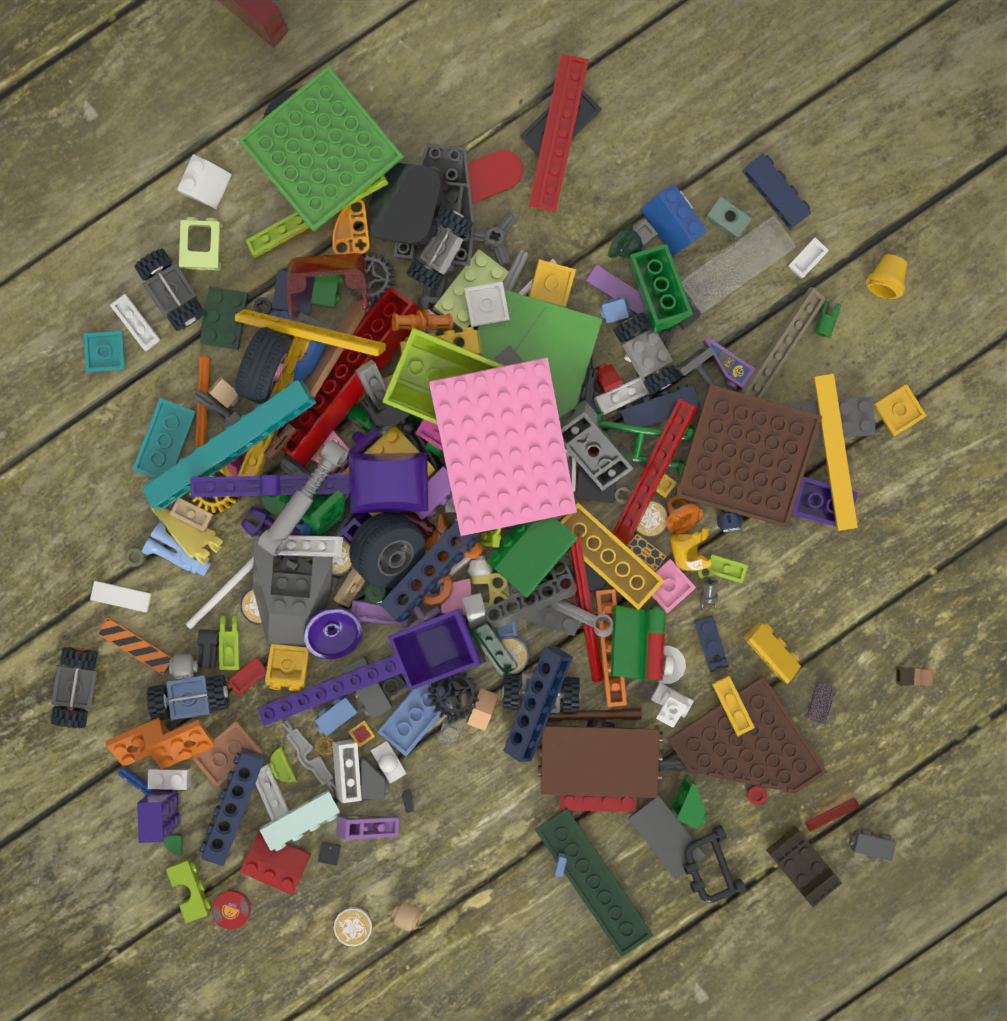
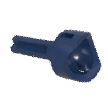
(723, 521)

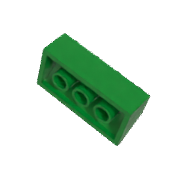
(659, 287)

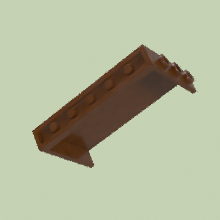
(600, 761)

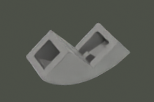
(474, 609)

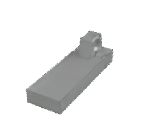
(373, 383)

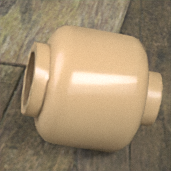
(406, 917)

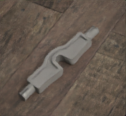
(303, 747)

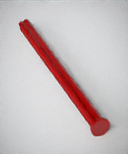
(585, 604)

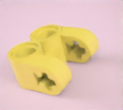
(493, 590)

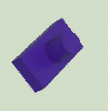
(364, 442)

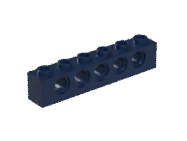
(392, 602)
(537, 704)
(218, 852)

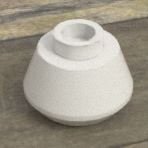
(479, 567)

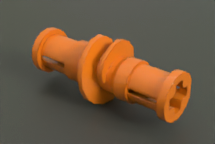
(422, 321)

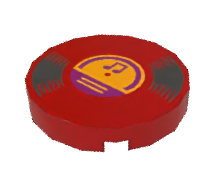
(231, 909)

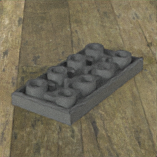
(664, 835)

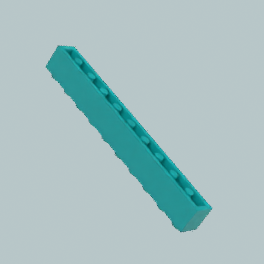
(229, 444)

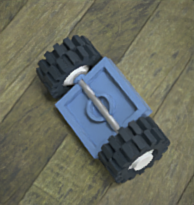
(188, 697)

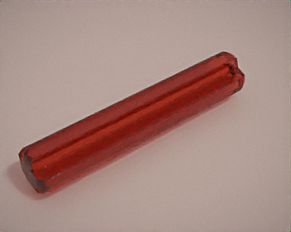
(832, 814)

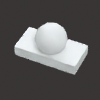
(388, 761)

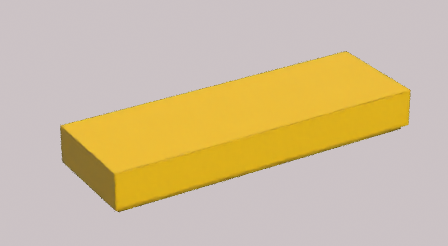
(733, 705)

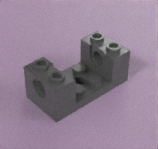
(580, 433)

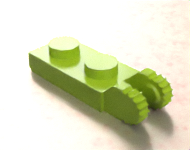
(229, 645)

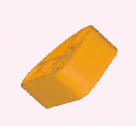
(345, 233)

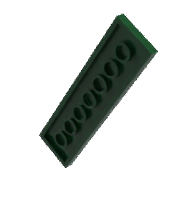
(594, 882)

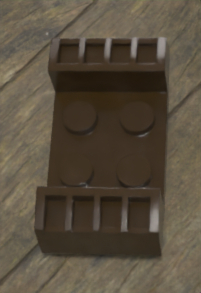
(804, 866)

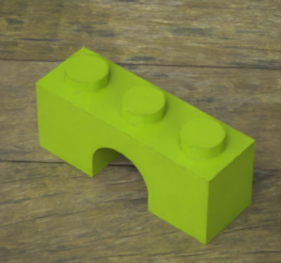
(185, 873)

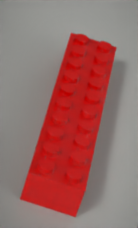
(342, 384)

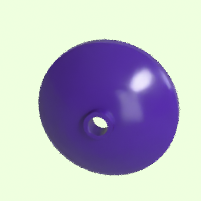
(334, 641)

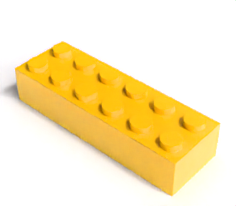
(613, 559)

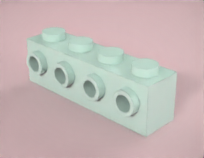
(299, 820)

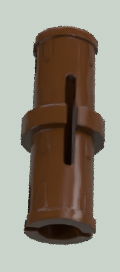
(280, 441)

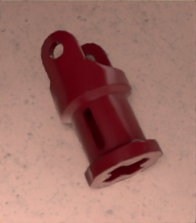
(424, 525)

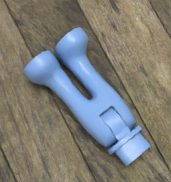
(179, 558)

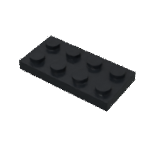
(587, 111)

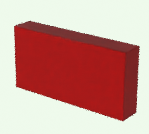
(247, 676)

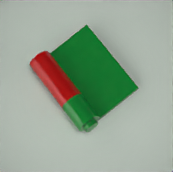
(638, 643)

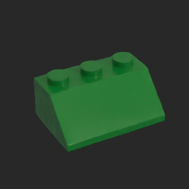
(688, 804)

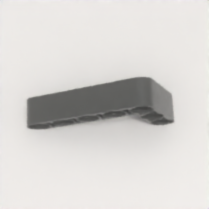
(523, 609)

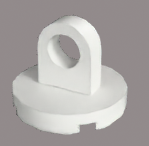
(673, 665)

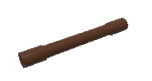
(625, 714)

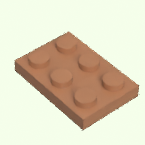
(219, 759)

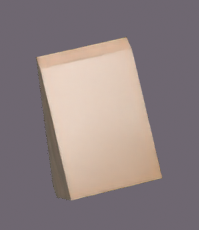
(484, 709)

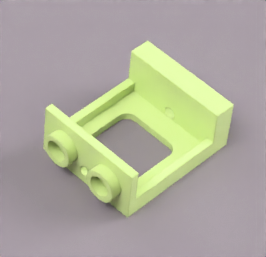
(200, 260)

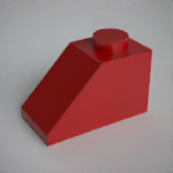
(608, 378)

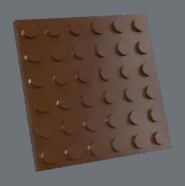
(748, 455)

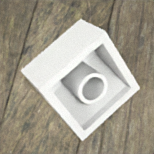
(204, 182)

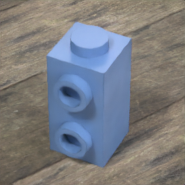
(332, 718)

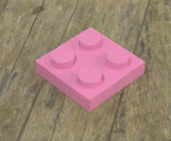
(674, 588)

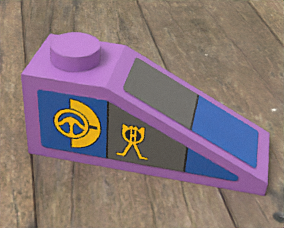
(730, 366)
(366, 826)

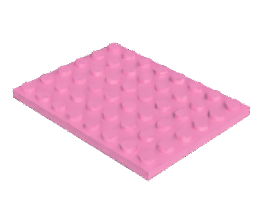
(503, 446)

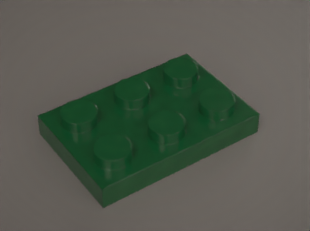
(219, 321)

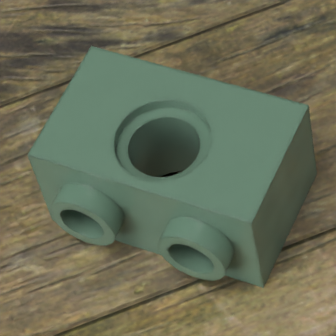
(717, 218)

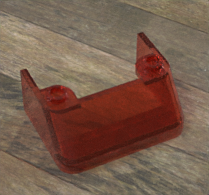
(351, 265)

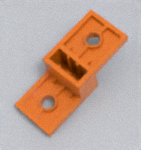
(158, 742)

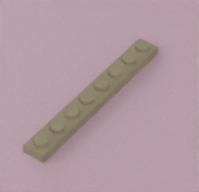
(784, 343)

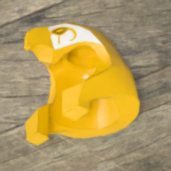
(684, 550)

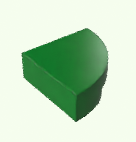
(174, 844)

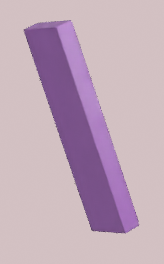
(615, 288)

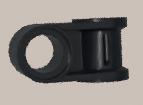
(400, 682)

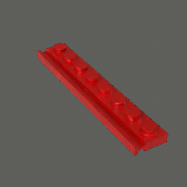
(558, 132)

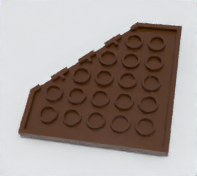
(766, 756)

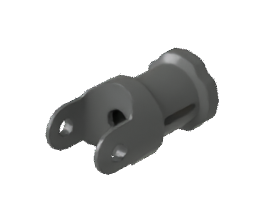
(709, 591)

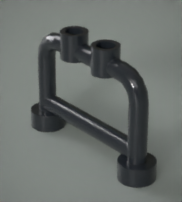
(697, 885)

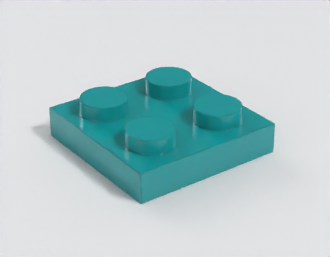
(104, 351)

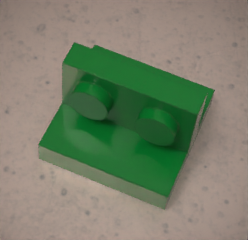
(324, 512)

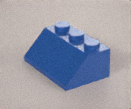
(673, 219)

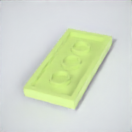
(480, 272)

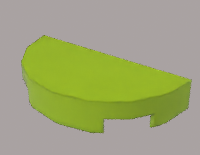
(281, 767)

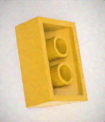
(773, 651)

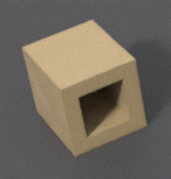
(224, 392)

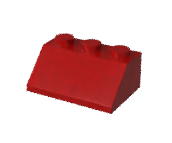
(275, 868)

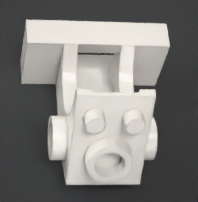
(673, 704)

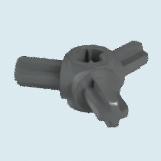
(499, 230)

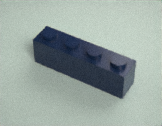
(776, 191)
(657, 409)

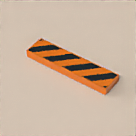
(135, 645)

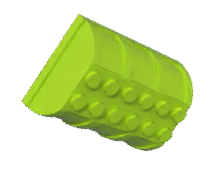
(426, 360)

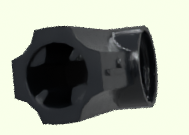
(208, 643)

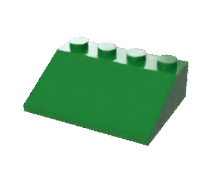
(531, 552)

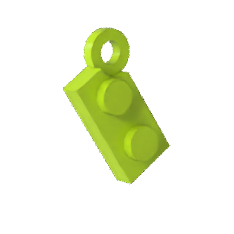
(490, 538)
(725, 568)

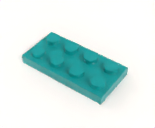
(164, 438)

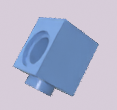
(615, 309)

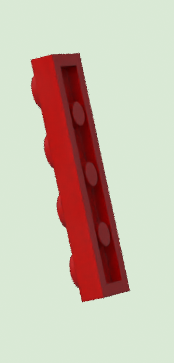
(597, 803)

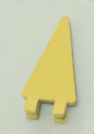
(188, 537)

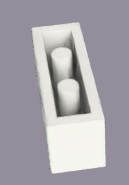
(346, 771)

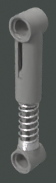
(275, 538)

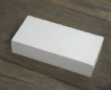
(808, 258)

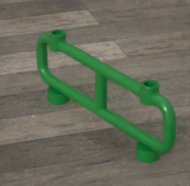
(641, 432)

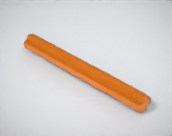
(202, 413)

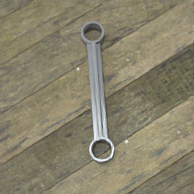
(577, 613)

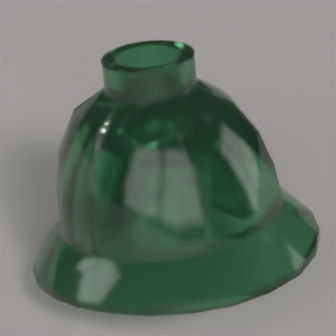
(626, 242)

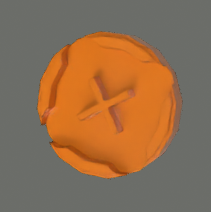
(683, 518)

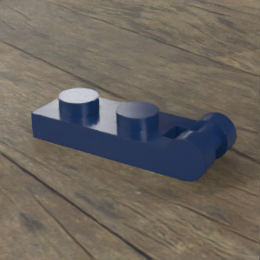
(711, 643)

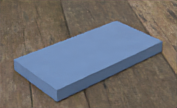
(411, 720)

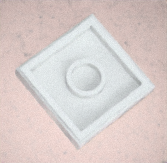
(487, 304)

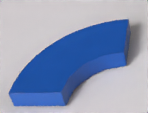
(309, 361)

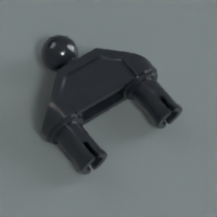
(388, 417)

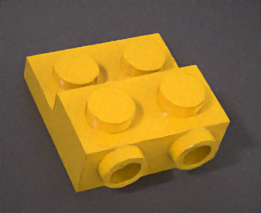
(287, 667)

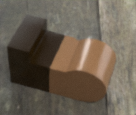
(914, 676)

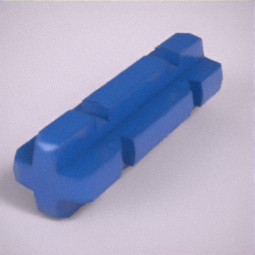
(134, 780)

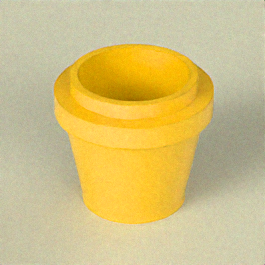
(888, 277)

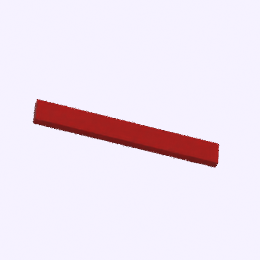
(654, 470)

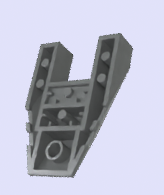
(288, 598)

